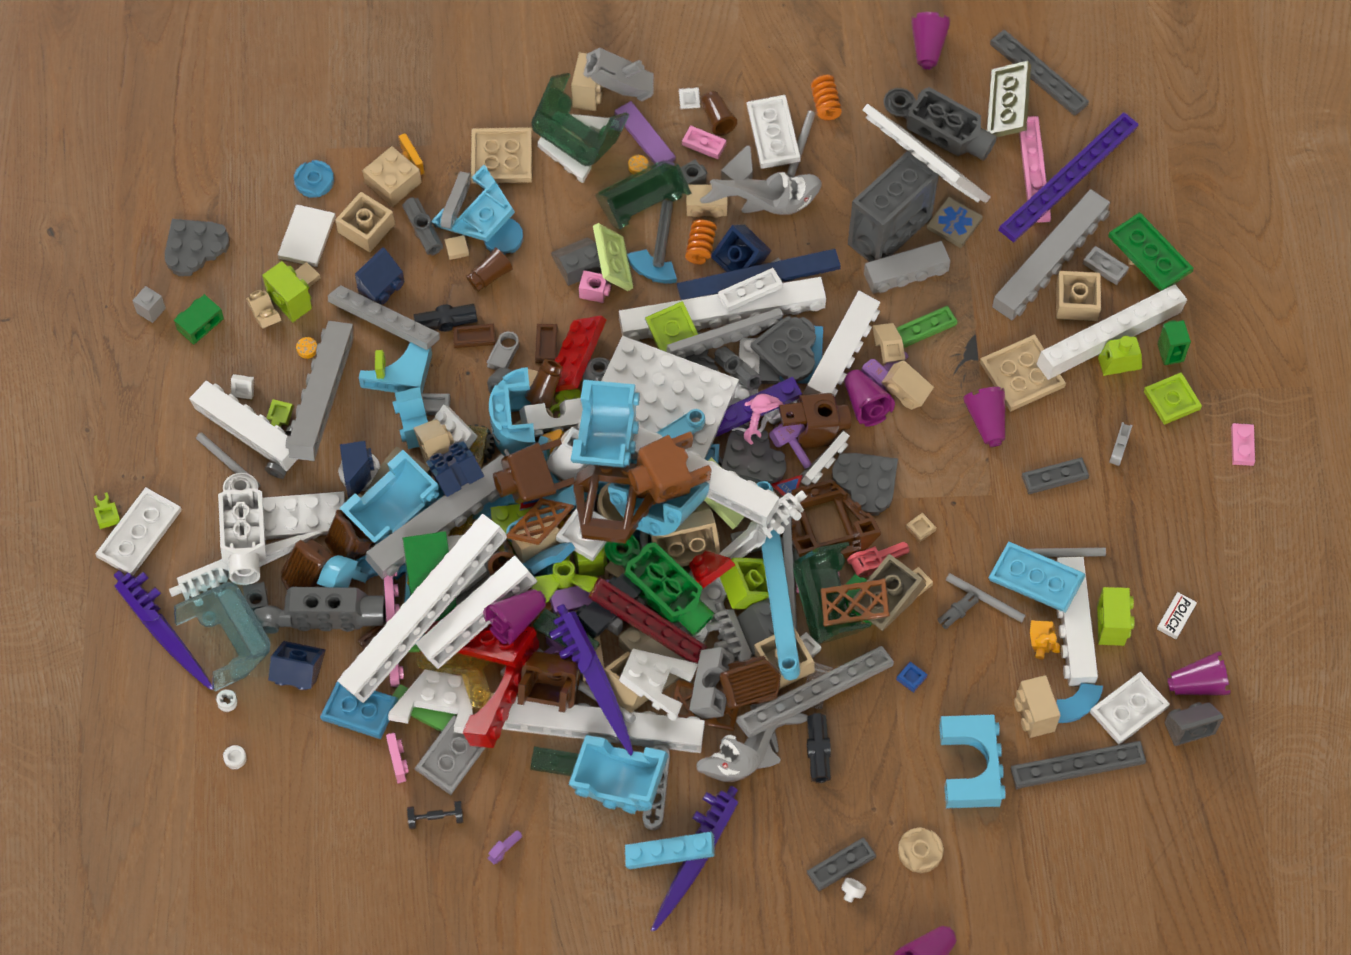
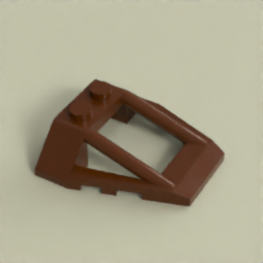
(604, 529)
(859, 536)

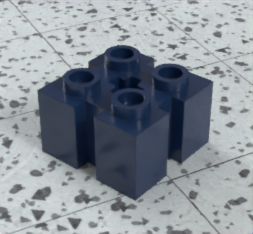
(454, 468)

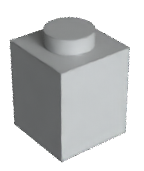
(149, 304)

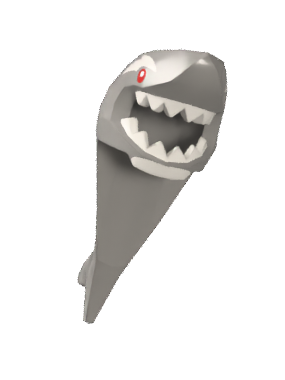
(776, 194)
(739, 759)

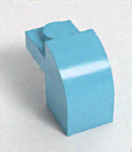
(339, 572)

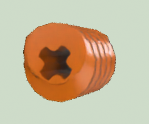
(826, 97)
(700, 241)

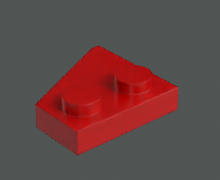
(709, 567)

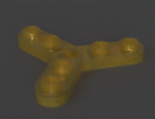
(472, 676)

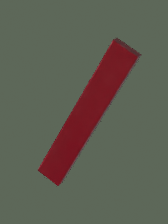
(646, 620)

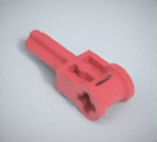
(867, 561)

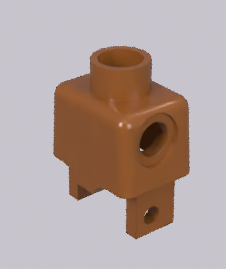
(664, 470)

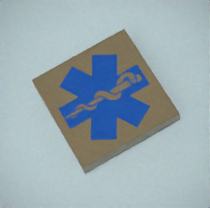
(954, 222)

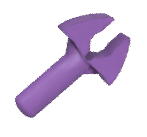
(500, 848)

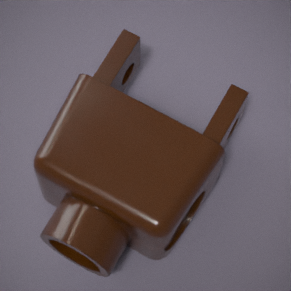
(819, 416)
(527, 474)
(549, 680)

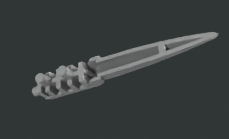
(734, 642)

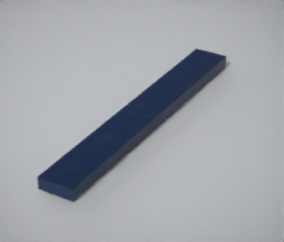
(786, 270)

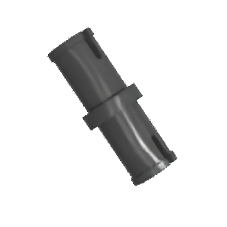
(958, 610)

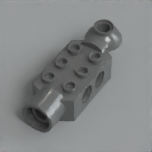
(941, 121)
(324, 610)

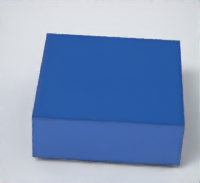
(911, 677)

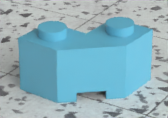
(412, 414)

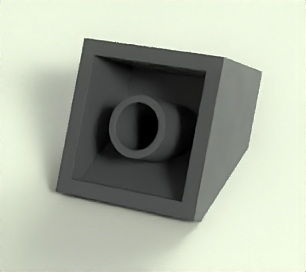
(577, 258)
(756, 623)
(1193, 723)

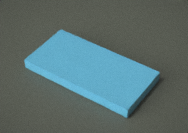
(1037, 577)

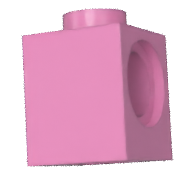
(592, 279)

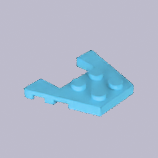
(485, 214)

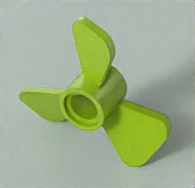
(563, 578)

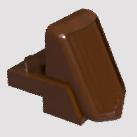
(346, 538)
(304, 565)
(750, 682)

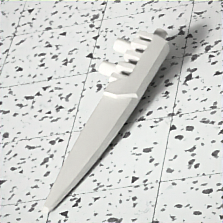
(757, 533)
(218, 572)

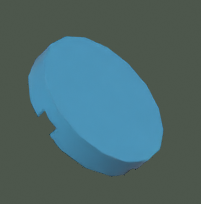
(314, 178)
(507, 238)

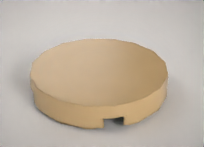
(920, 850)

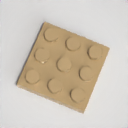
(503, 152)
(1018, 373)

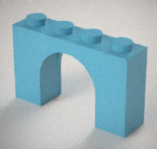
(980, 733)

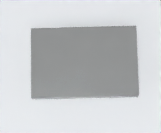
(448, 759)

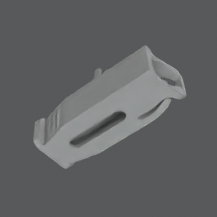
(619, 74)

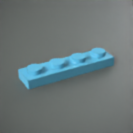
(669, 850)

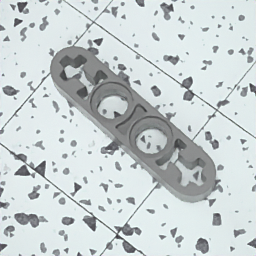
(455, 200)
(662, 791)

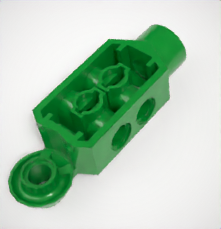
(662, 583)

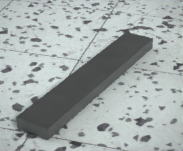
(1040, 73)
(1078, 764)

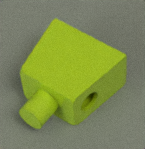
(1120, 356)

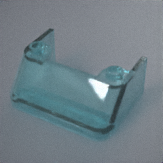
(229, 608)

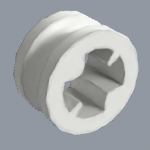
(224, 706)

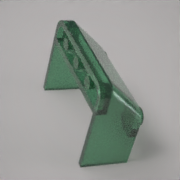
(568, 133)
(641, 191)
(819, 571)

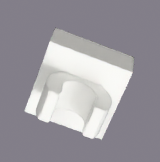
(242, 386)

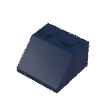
(740, 249)
(379, 277)
(357, 466)
(296, 665)

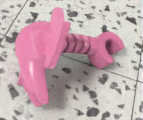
(760, 404)

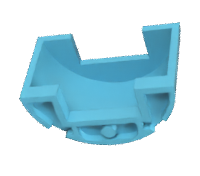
(504, 399)
(607, 424)
(393, 499)
(664, 516)
(616, 777)

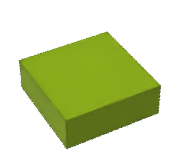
(380, 364)

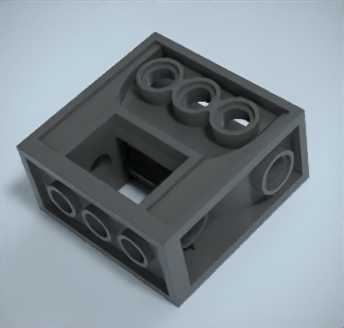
(892, 208)

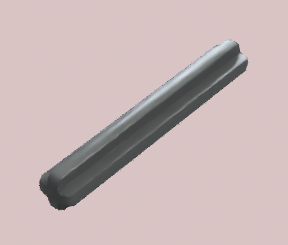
(662, 233)

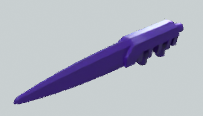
(146, 610)
(592, 669)
(715, 821)

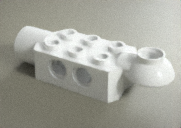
(242, 528)

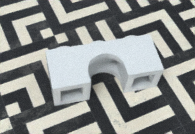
(570, 415)

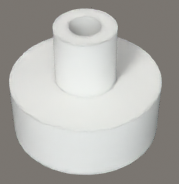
(853, 889)

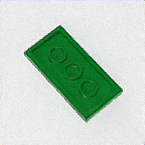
(1150, 252)
(422, 556)

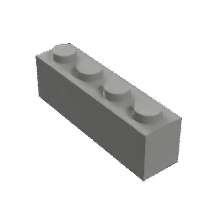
(907, 267)

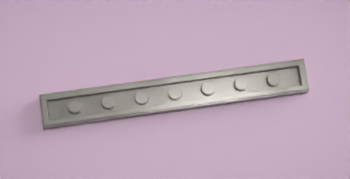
(814, 691)

